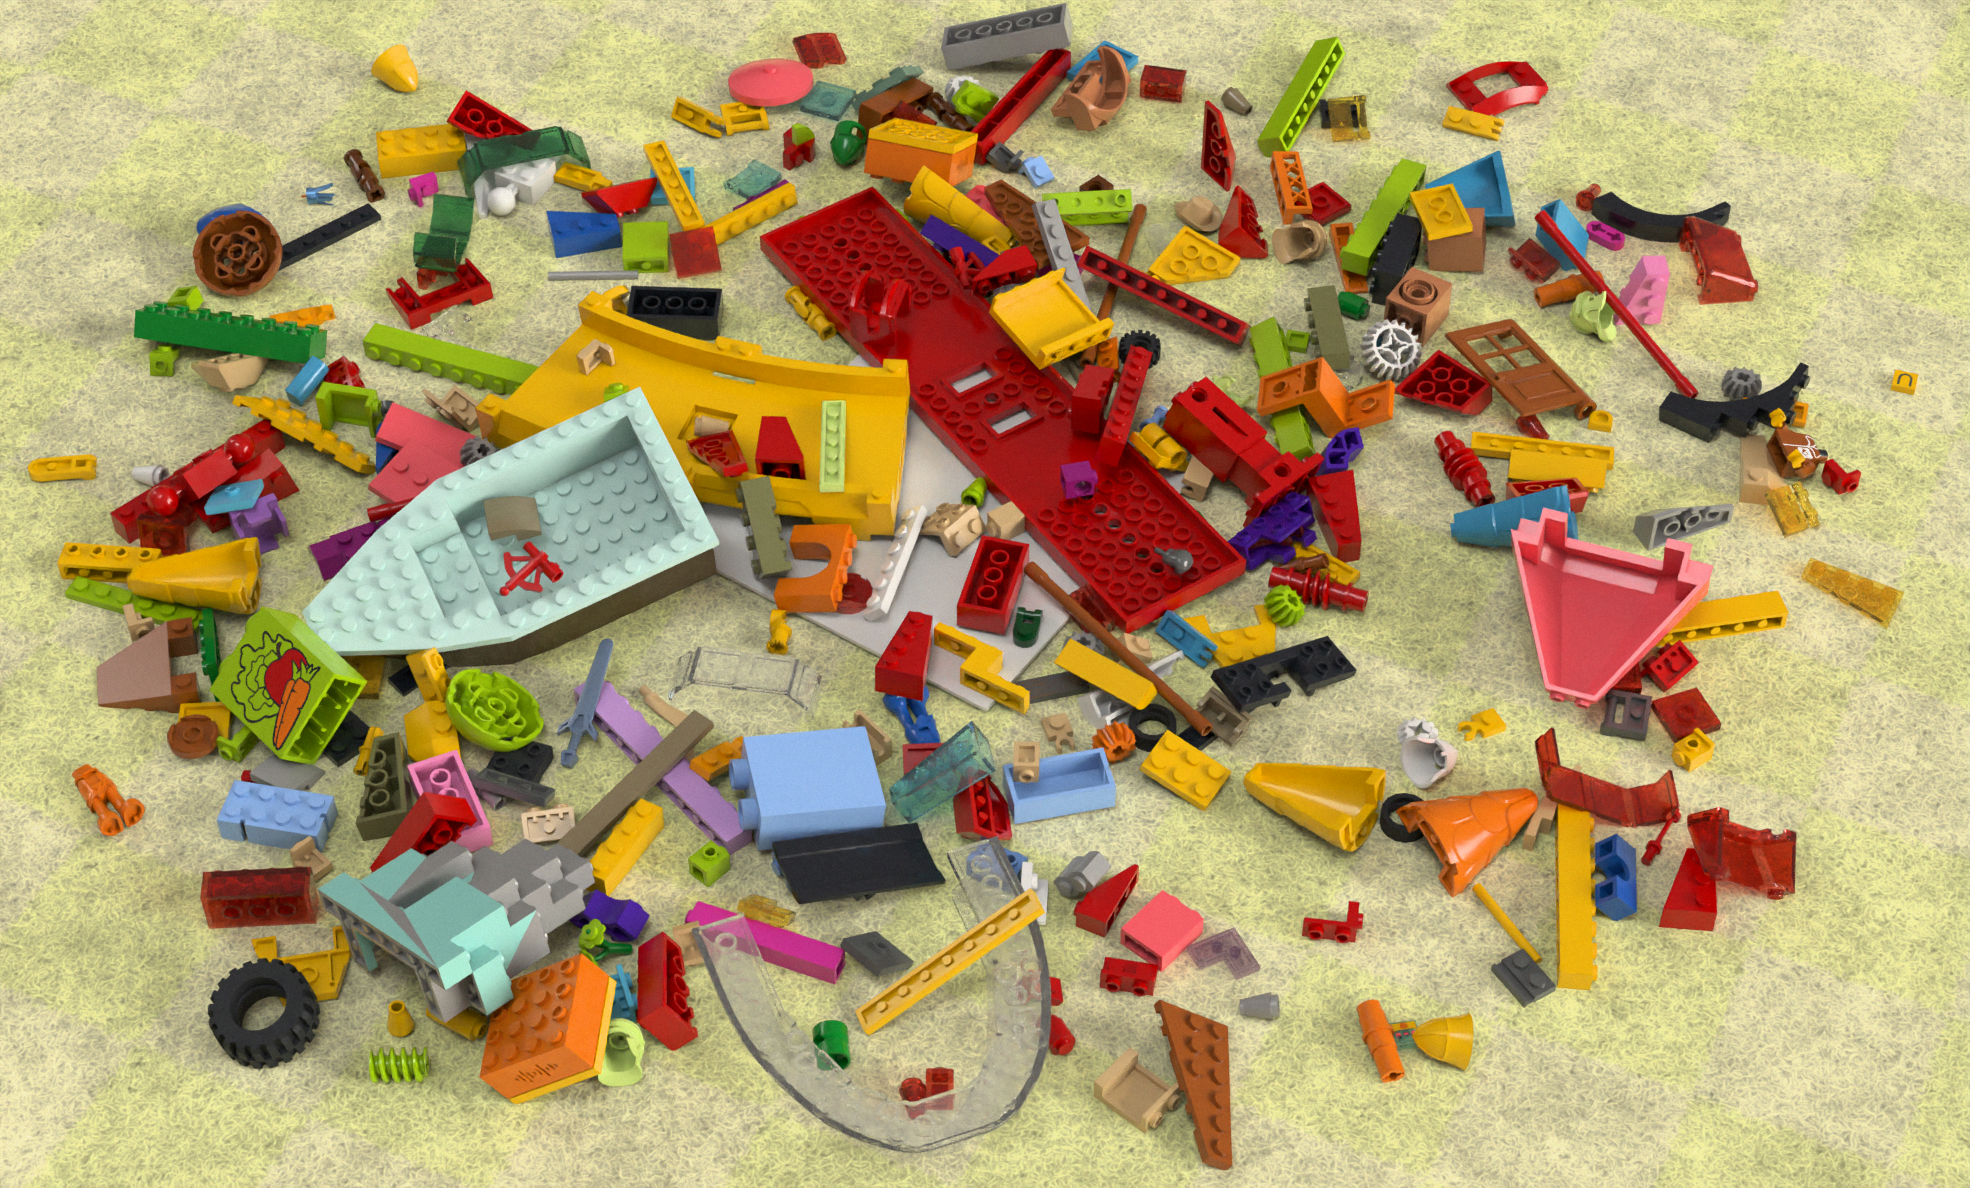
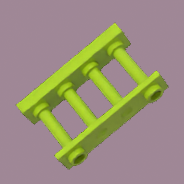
(1093, 207)

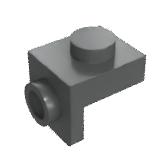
(1003, 158)

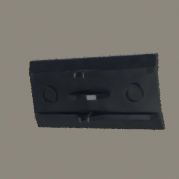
(856, 863)

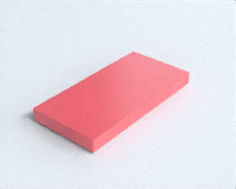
(404, 423)

